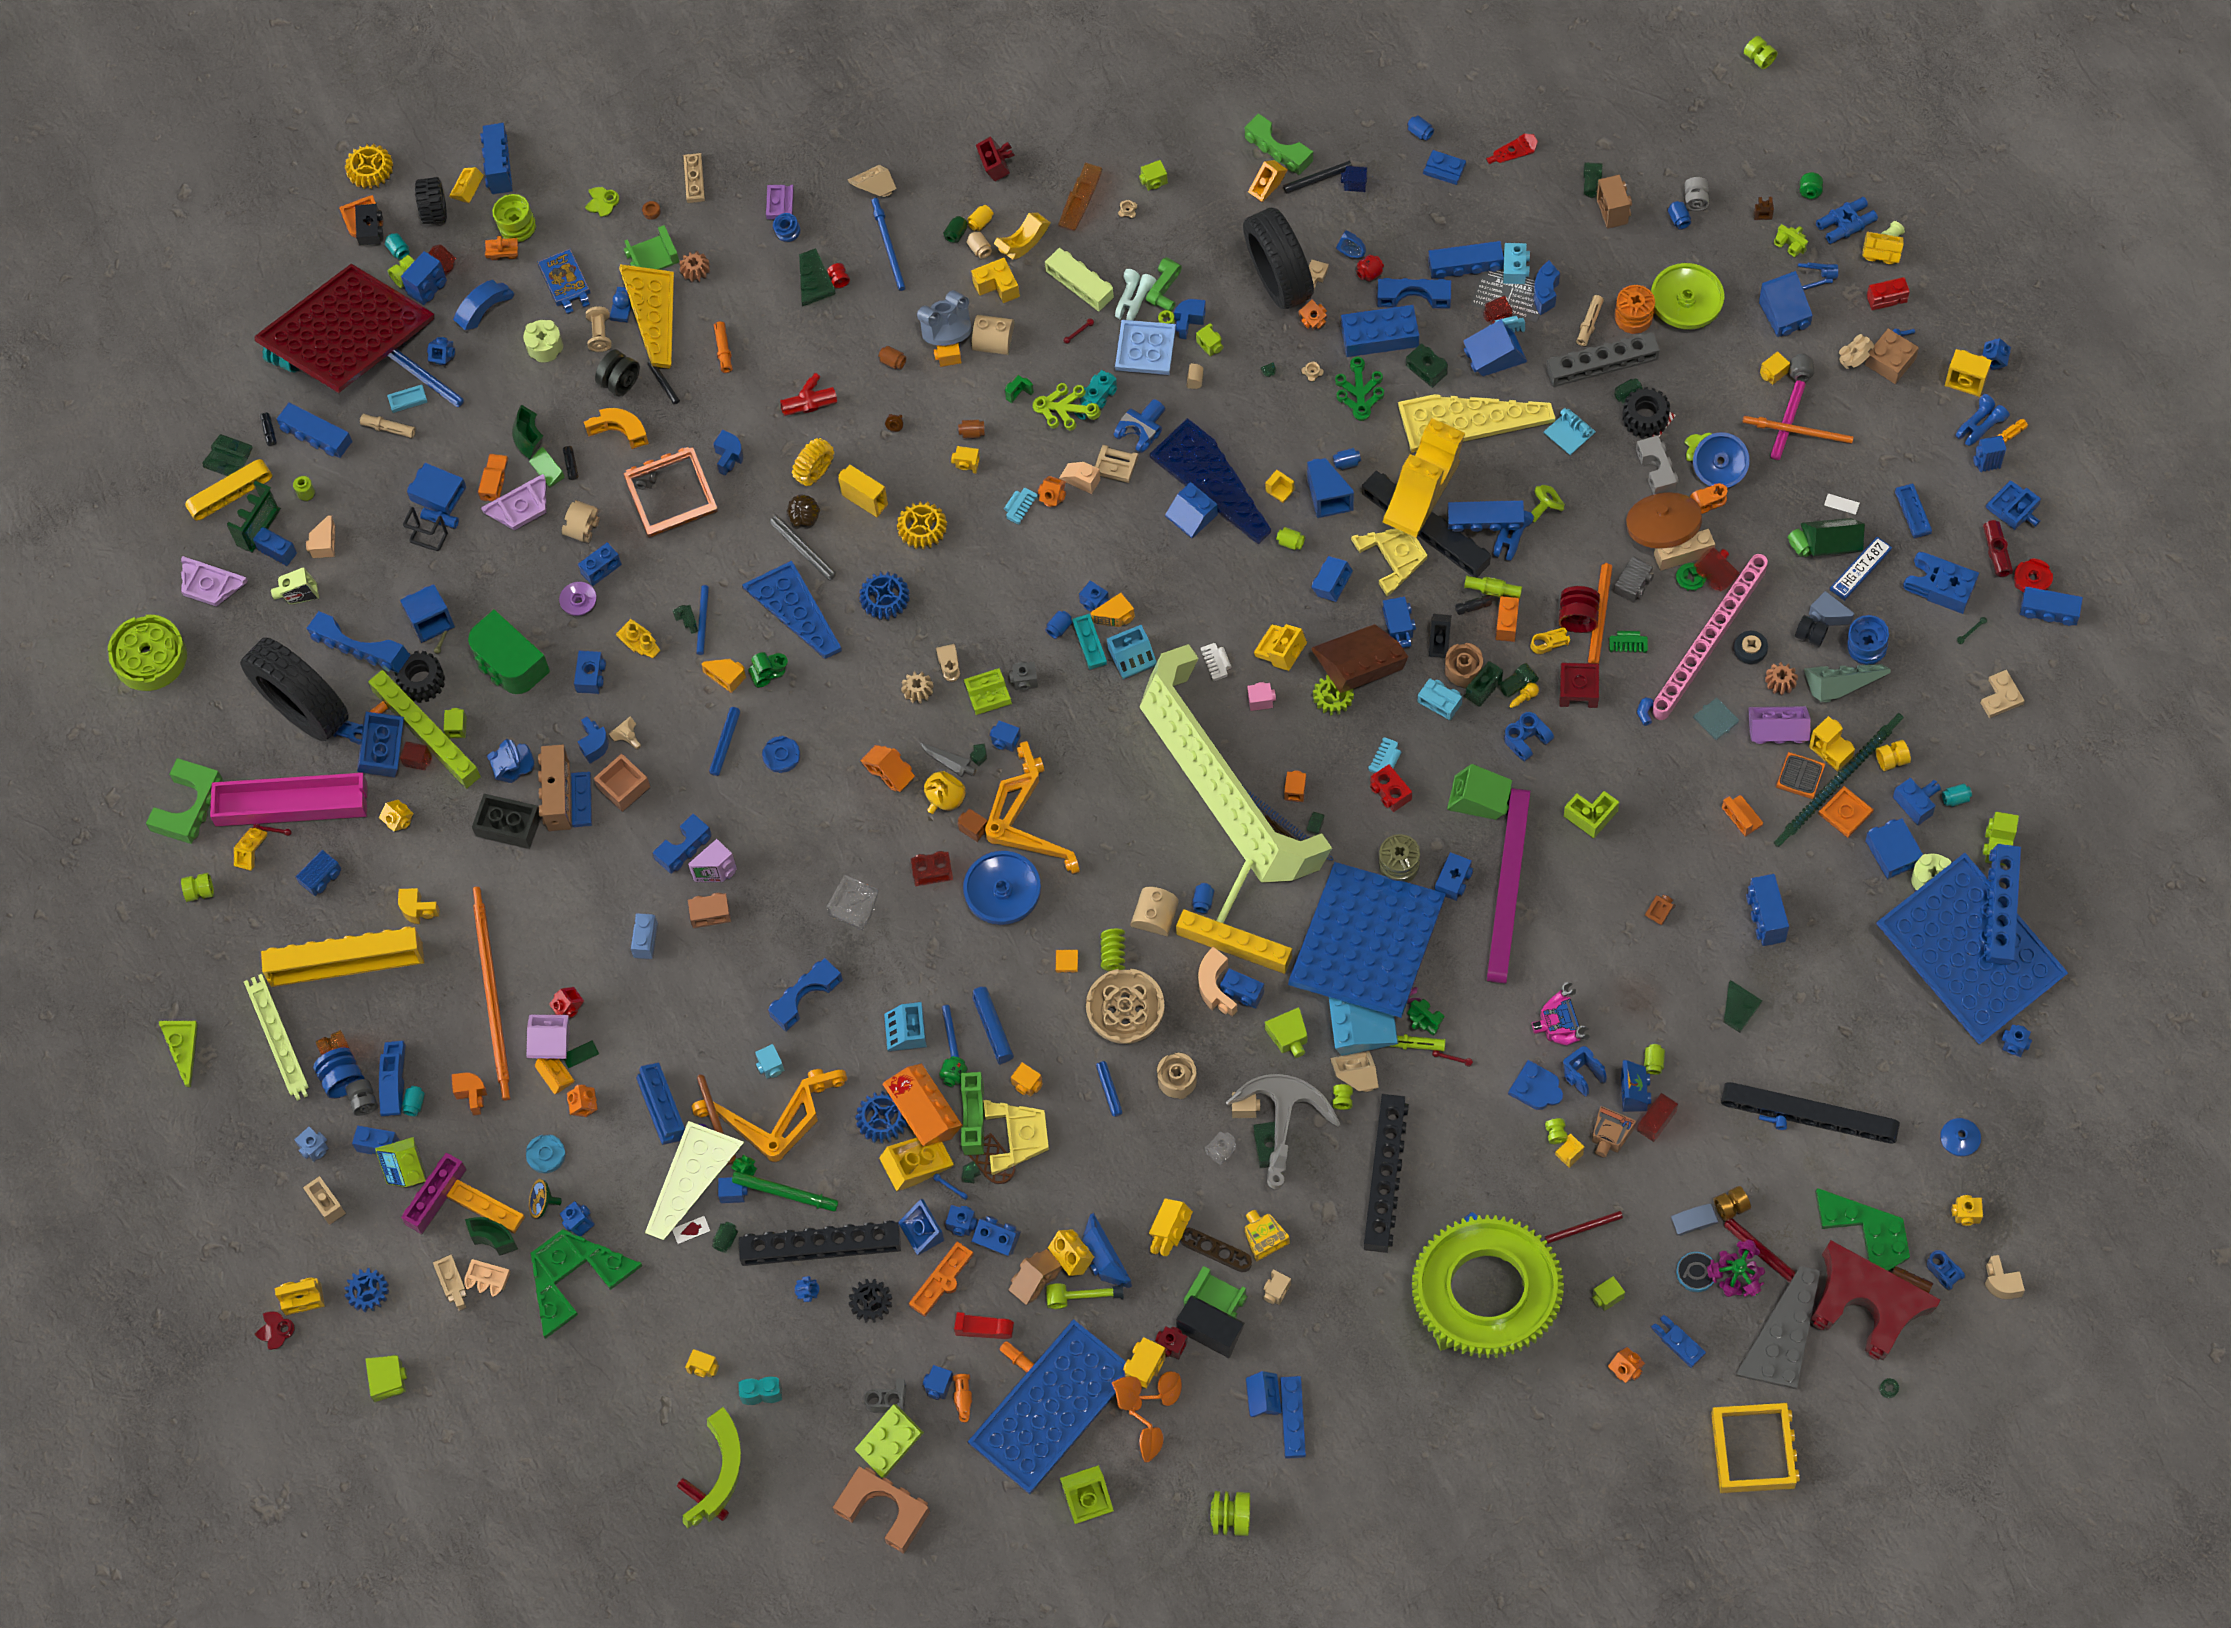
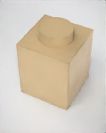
(1246, 1108)

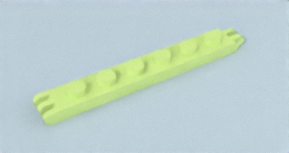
(277, 1037)

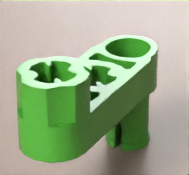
(1170, 271)

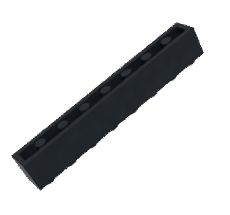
(1435, 531)

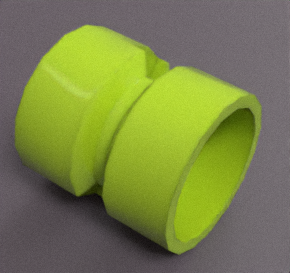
(1760, 52)
(397, 270)
(196, 887)

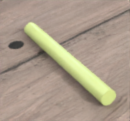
(1235, 890)

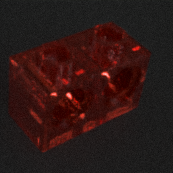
(932, 873)

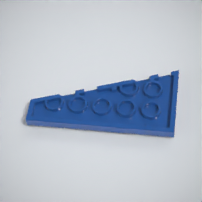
(789, 599)

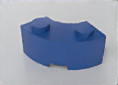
(1545, 282)

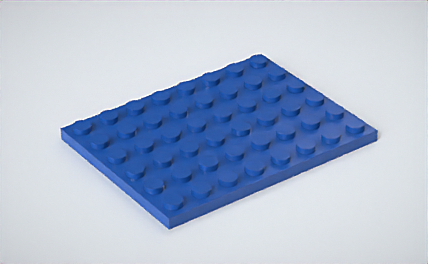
(1367, 939)
(1944, 941)

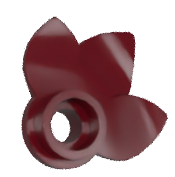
(272, 1330)

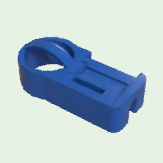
(349, 730)

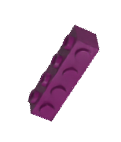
(433, 1193)

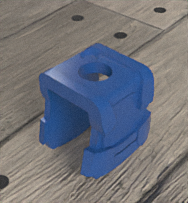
(511, 761)
(1576, 1060)

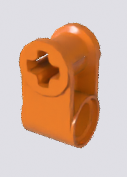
(1710, 498)

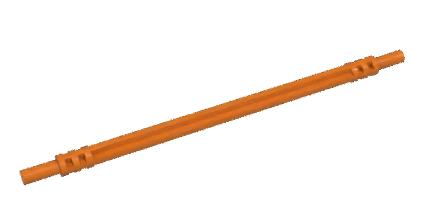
(491, 994)

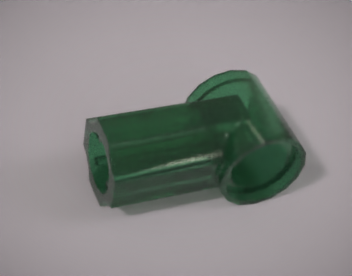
(1592, 174)
(1517, 681)

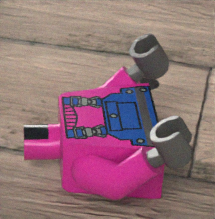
(1560, 1020)

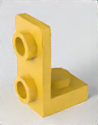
(245, 849)

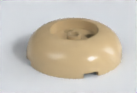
(1107, 993)

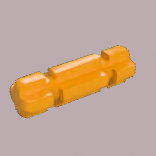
(2013, 430)

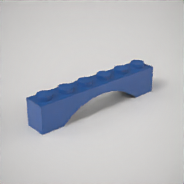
(386, 653)

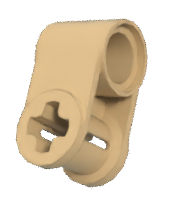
(949, 662)

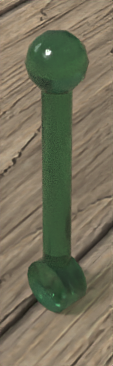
(1960, 640)

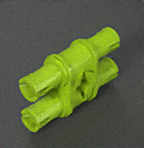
(1493, 587)

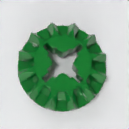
(1682, 575)

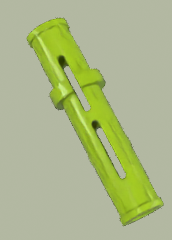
(1439, 1044)

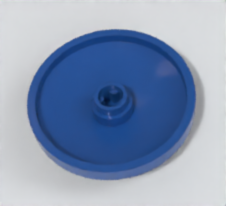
(1002, 887)

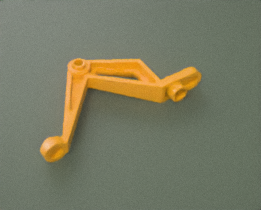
(1001, 832)
(773, 1144)

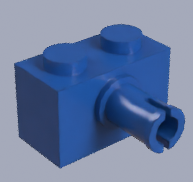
(1916, 800)

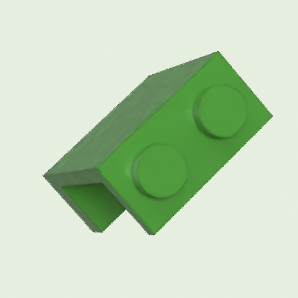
(653, 253)
(1217, 1293)

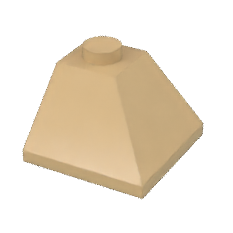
(875, 180)
(1356, 1070)

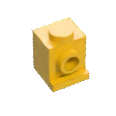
(966, 458)
(702, 1364)

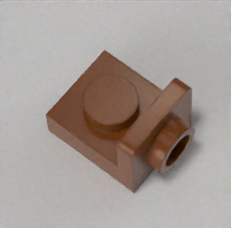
(1660, 908)

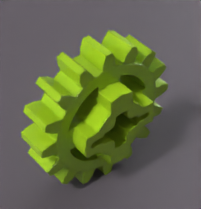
(1327, 700)

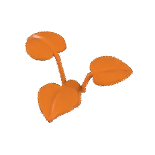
(1128, 1398)

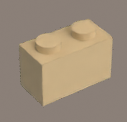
(324, 1200)

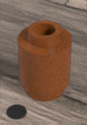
(892, 357)
(971, 428)

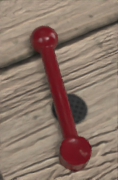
(1090, 322)
(287, 832)
(1468, 1062)

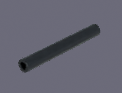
(1316, 177)

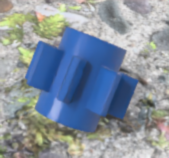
(807, 1289)

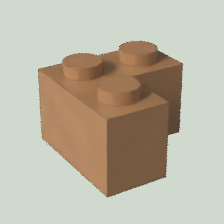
(1034, 1275)

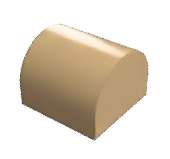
(1195, 376)

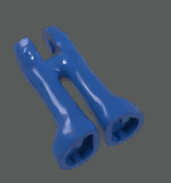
(1986, 405)
(1513, 542)

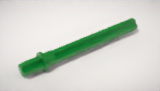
(785, 1191)

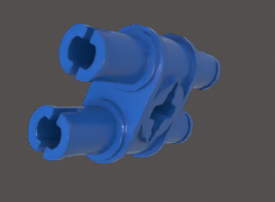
(1846, 220)

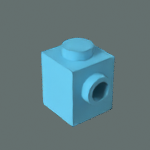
(769, 1062)

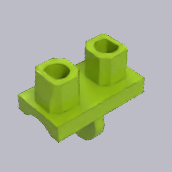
(1792, 237)

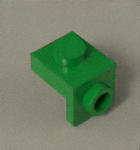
(1018, 385)

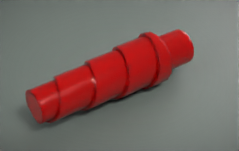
(810, 383)

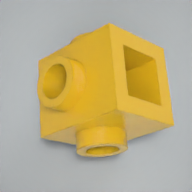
(396, 815)
(1967, 1210)

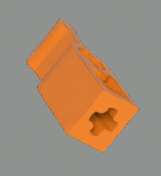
(493, 478)

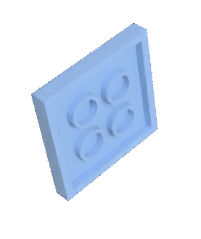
(1145, 347)

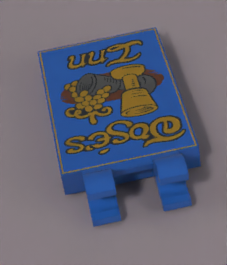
(564, 279)

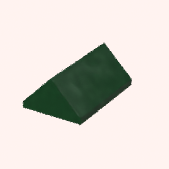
(1834, 536)

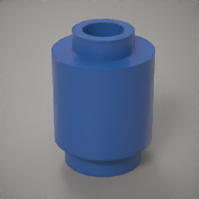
(1420, 128)
(1679, 215)
(1346, 459)
(1058, 624)
(1203, 898)

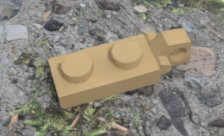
(451, 1281)

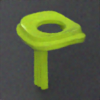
(1546, 502)

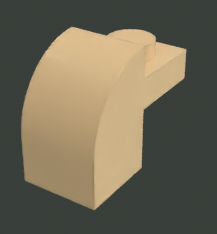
(2000, 1284)

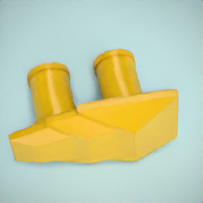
(638, 639)

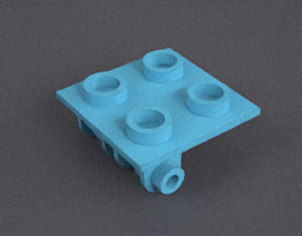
(1569, 431)

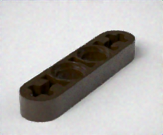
(1214, 1252)

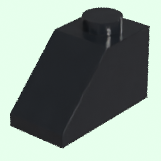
(1440, 635)

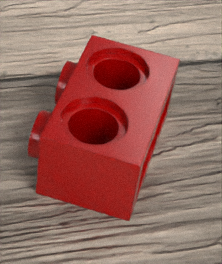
(1394, 786)

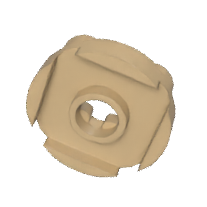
(1856, 351)

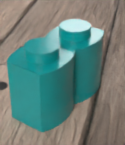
(755, 1391)

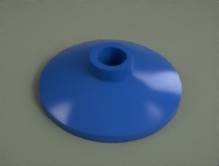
(1960, 1145)

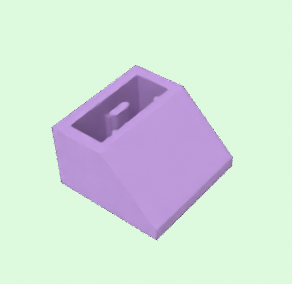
(547, 1036)

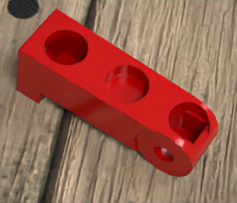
(983, 1326)

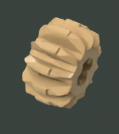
(910, 687)

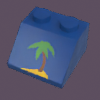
(1634, 1087)

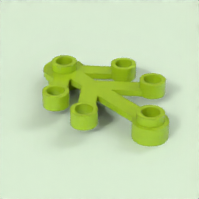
(1064, 405)

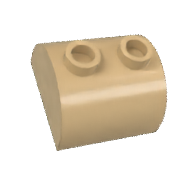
(992, 334)
(1155, 910)

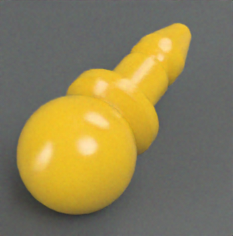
(1530, 690)

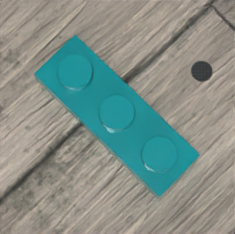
(1089, 641)

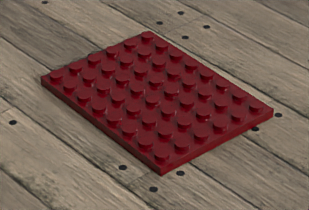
(344, 328)

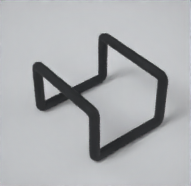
(416, 528)

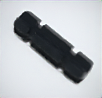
(268, 429)
(570, 462)
(1473, 604)

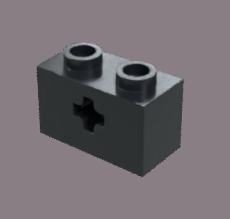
(366, 233)

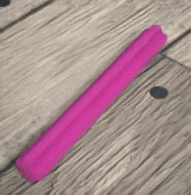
(1788, 419)

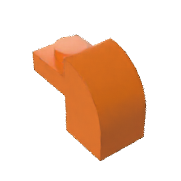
(469, 1086)

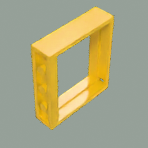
(1728, 1486)

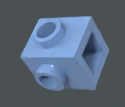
(311, 1144)

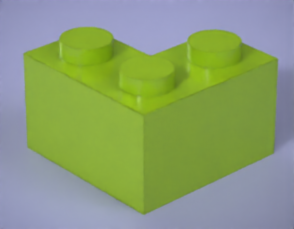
(1589, 816)
(2000, 830)

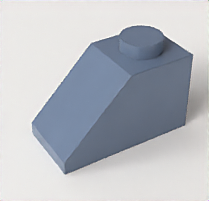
(1830, 611)

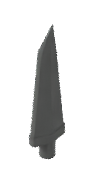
(954, 762)

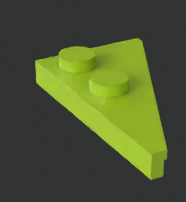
(181, 1041)

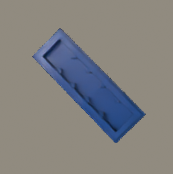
(1913, 510)

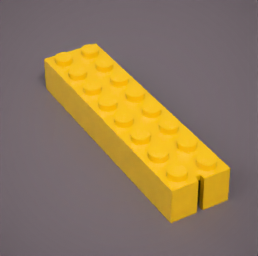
(342, 956)

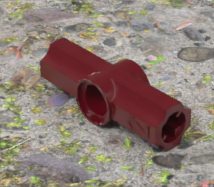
(1999, 557)

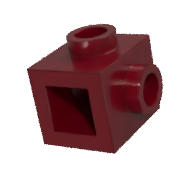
(1173, 1341)

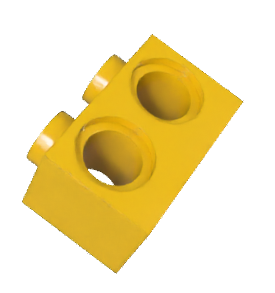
(1071, 1252)

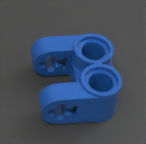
(1538, 729)

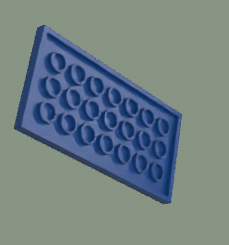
(1050, 1407)

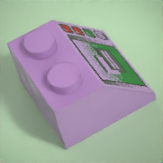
(713, 864)

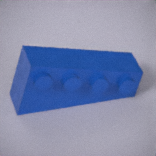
(496, 158)

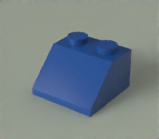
(1192, 510)

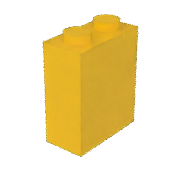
(863, 490)

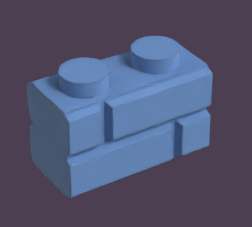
(644, 936)

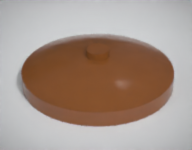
(1664, 520)

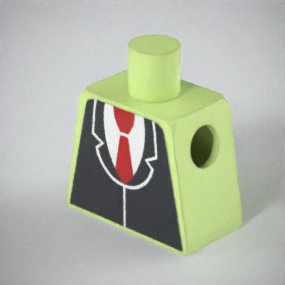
(296, 587)

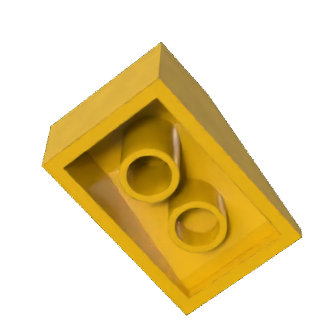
(912, 1163)

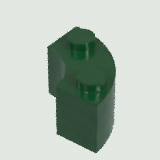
(526, 433)
(491, 1233)

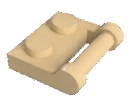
(1116, 468)

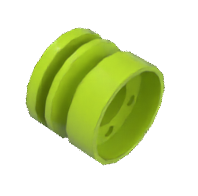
(514, 217)
(1231, 1513)

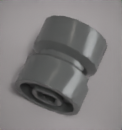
(361, 1097)

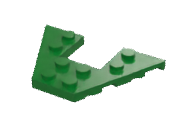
(1882, 1231)
(561, 1257)

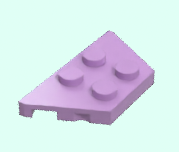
(520, 504)
(208, 582)

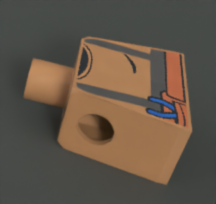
(1611, 1131)

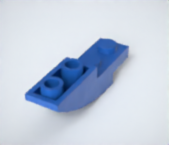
(390, 1078)

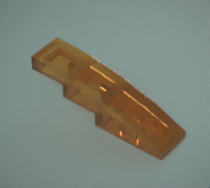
(1080, 196)

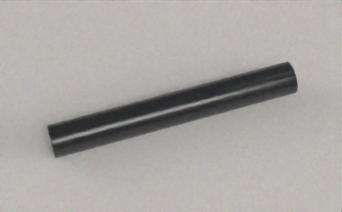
(664, 383)

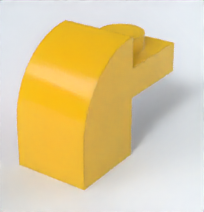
(412, 907)

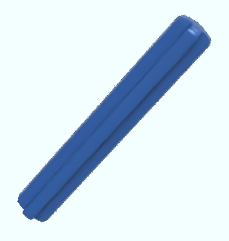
(724, 741)

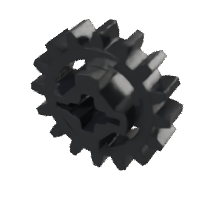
(878, 1302)

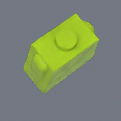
(385, 1377)

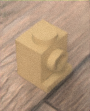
(1276, 1288)

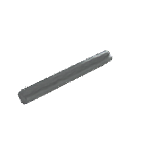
(803, 547)

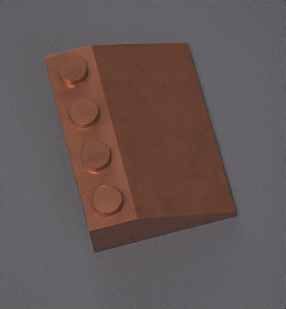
(1360, 657)

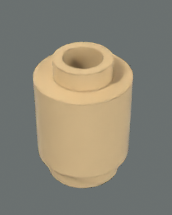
(979, 245)

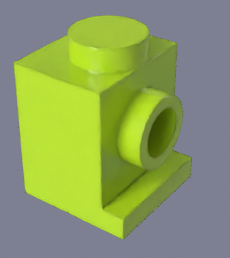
(1209, 340)

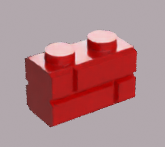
(1888, 293)

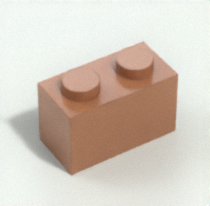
(709, 910)

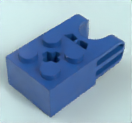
(1944, 583)

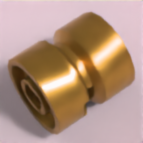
(1732, 1203)

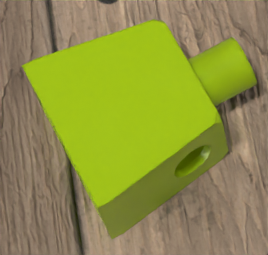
(1288, 1032)

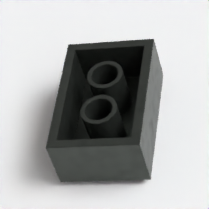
(506, 821)

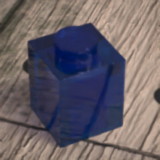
(1354, 178)

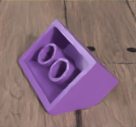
(1779, 724)

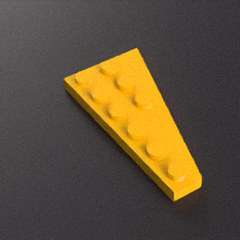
(652, 304)

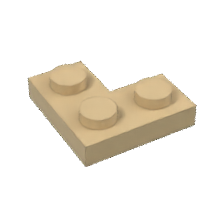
(2006, 695)

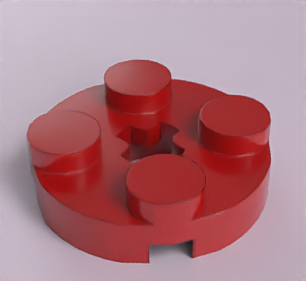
(2031, 567)

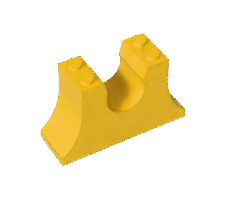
(1424, 477)

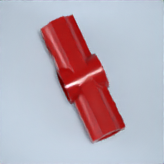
(808, 401)

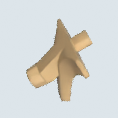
(625, 732)

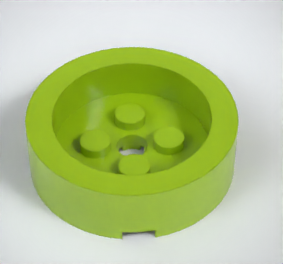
(149, 669)

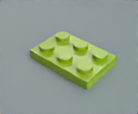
(889, 1440)

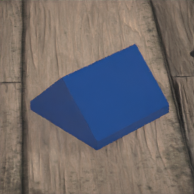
(921, 1228)

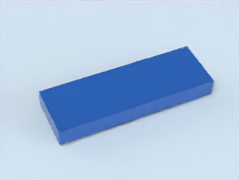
(581, 799)

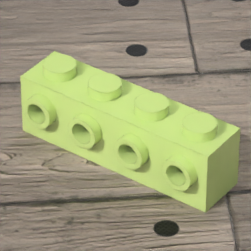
(1079, 279)

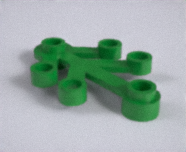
(1359, 391)

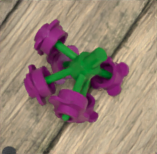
(1732, 1264)

